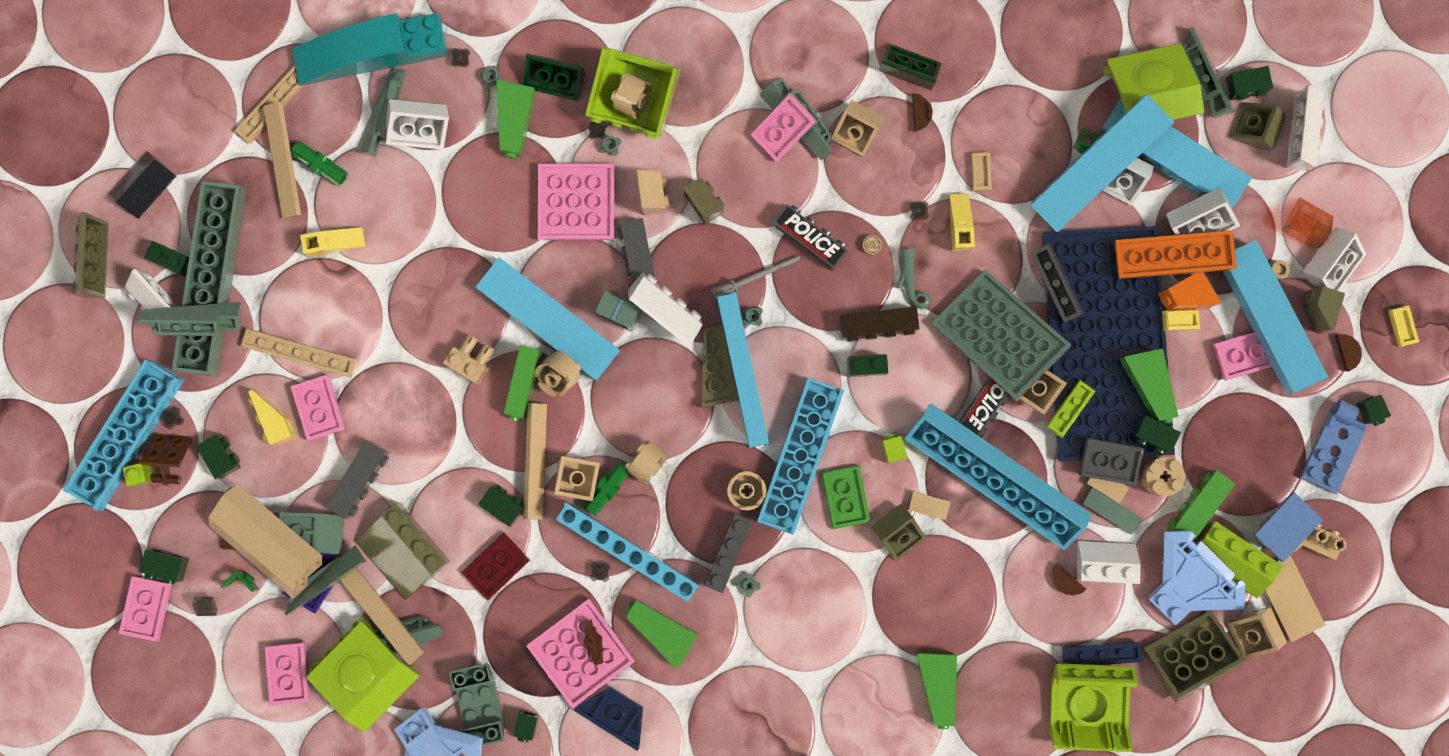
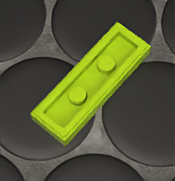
(1070, 408)

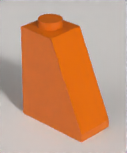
(1190, 294)

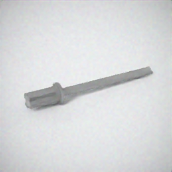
(731, 287)

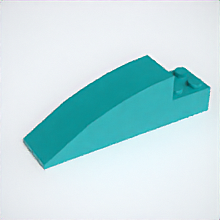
(370, 47)

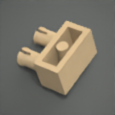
(471, 368)
(1325, 543)

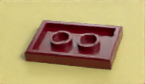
(495, 566)

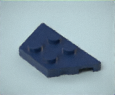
(615, 714)

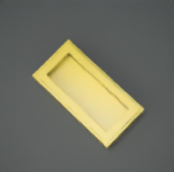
(1181, 320)
(1403, 326)

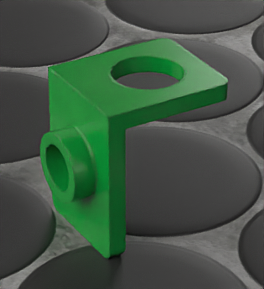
(1080, 145)
(246, 578)

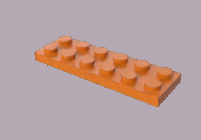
(1175, 254)

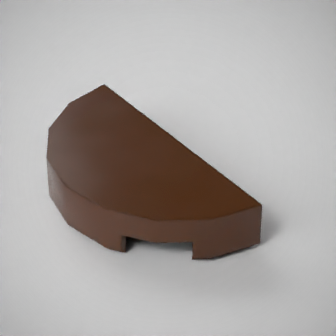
(921, 112)
(1349, 350)
(1065, 582)

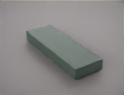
(1111, 510)

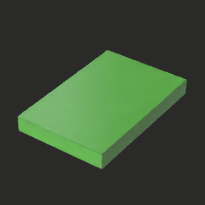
(845, 497)

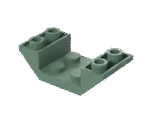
(319, 530)
(479, 702)

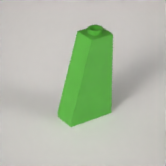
(514, 114)
(522, 382)
(1152, 382)
(662, 632)
(939, 683)

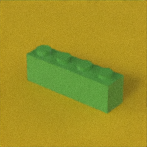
(1202, 504)

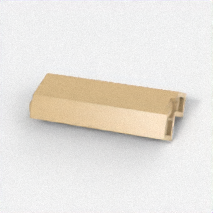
(264, 540)

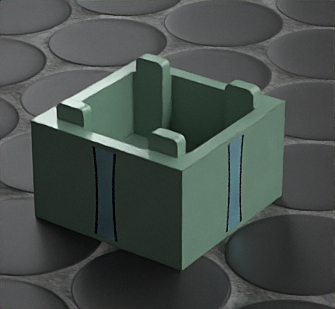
(618, 311)

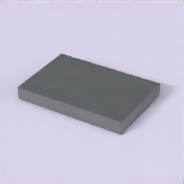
(1111, 461)

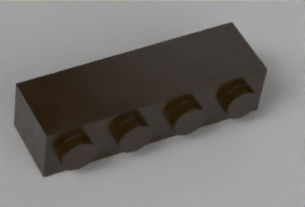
(879, 323)

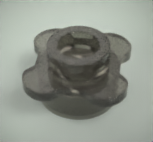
(464, 62)
(597, 130)
(914, 209)
(169, 423)
(604, 568)

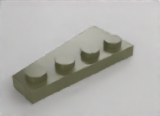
(717, 372)

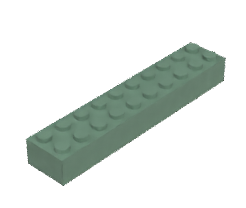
(210, 271)

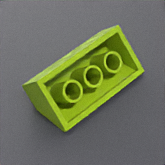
(1242, 558)

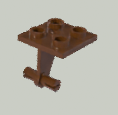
(165, 452)

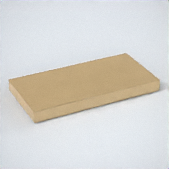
(1293, 603)

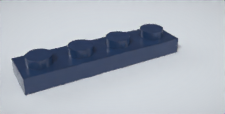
(1103, 654)

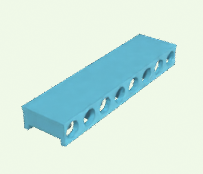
(1101, 162)
(1189, 162)
(547, 318)
(1274, 320)
(742, 370)
(124, 434)
(800, 456)
(627, 551)

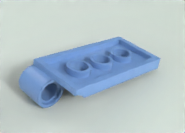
(1339, 417)

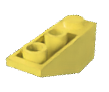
(961, 223)
(332, 241)
(275, 424)

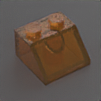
(1308, 224)

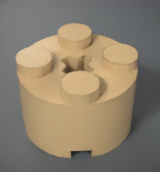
(631, 95)
(557, 374)
(648, 461)
(1173, 479)
(755, 497)

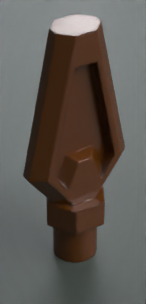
(593, 642)

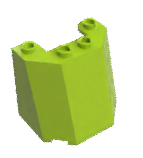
(607, 79)

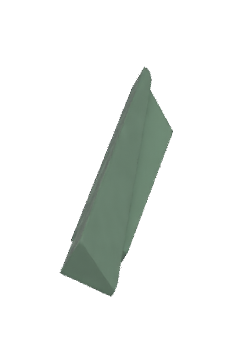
(1211, 85)
(376, 125)
(818, 136)
(193, 320)
(326, 578)
(419, 628)

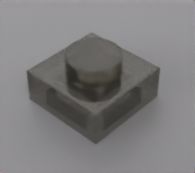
(204, 606)

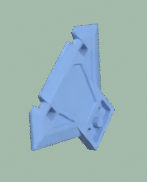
(1194, 579)
(425, 738)

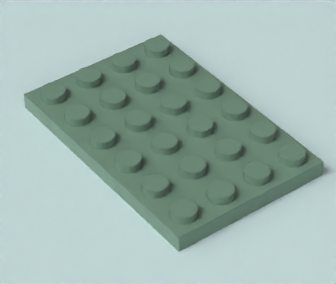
(1001, 335)

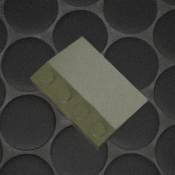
(91, 257)
(402, 550)
(1194, 656)

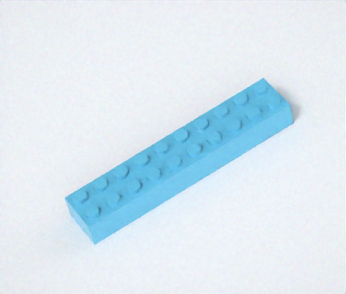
(998, 476)

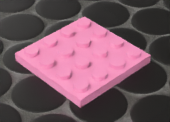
(576, 201)
(567, 660)

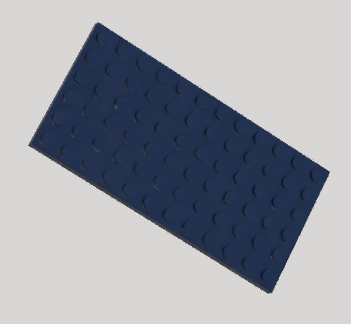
(1117, 322)

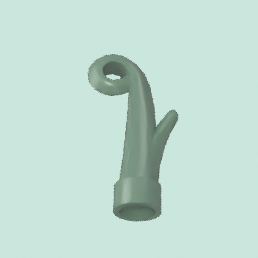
(907, 278)

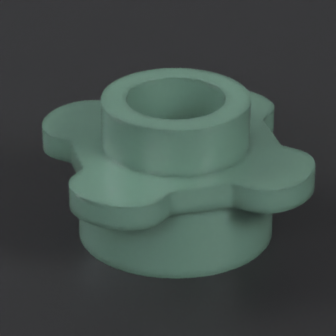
(485, 74)
(610, 140)
(753, 311)
(749, 580)

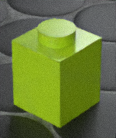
(893, 448)
(137, 475)

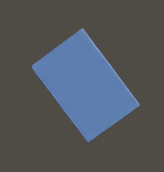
(1287, 527)

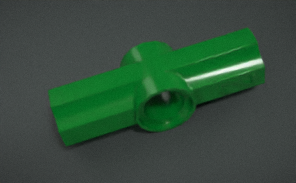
(319, 163)
(607, 488)

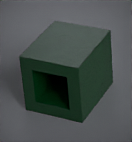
(1373, 410)
(526, 726)

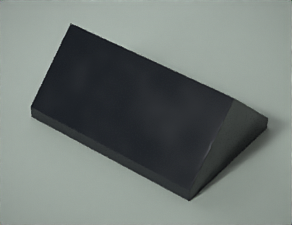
(142, 185)

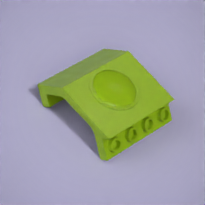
(1161, 74)
(361, 675)
(1091, 707)

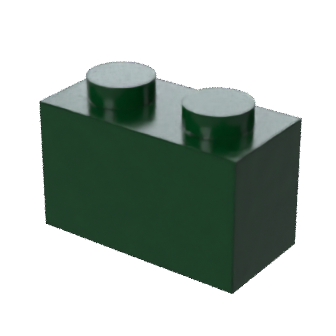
(1249, 83)
(167, 258)
(867, 365)
(1155, 434)
(219, 456)
(502, 505)
(163, 565)

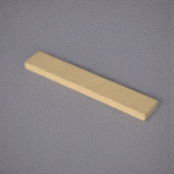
(282, 92)
(282, 160)
(298, 352)
(535, 461)
(383, 616)

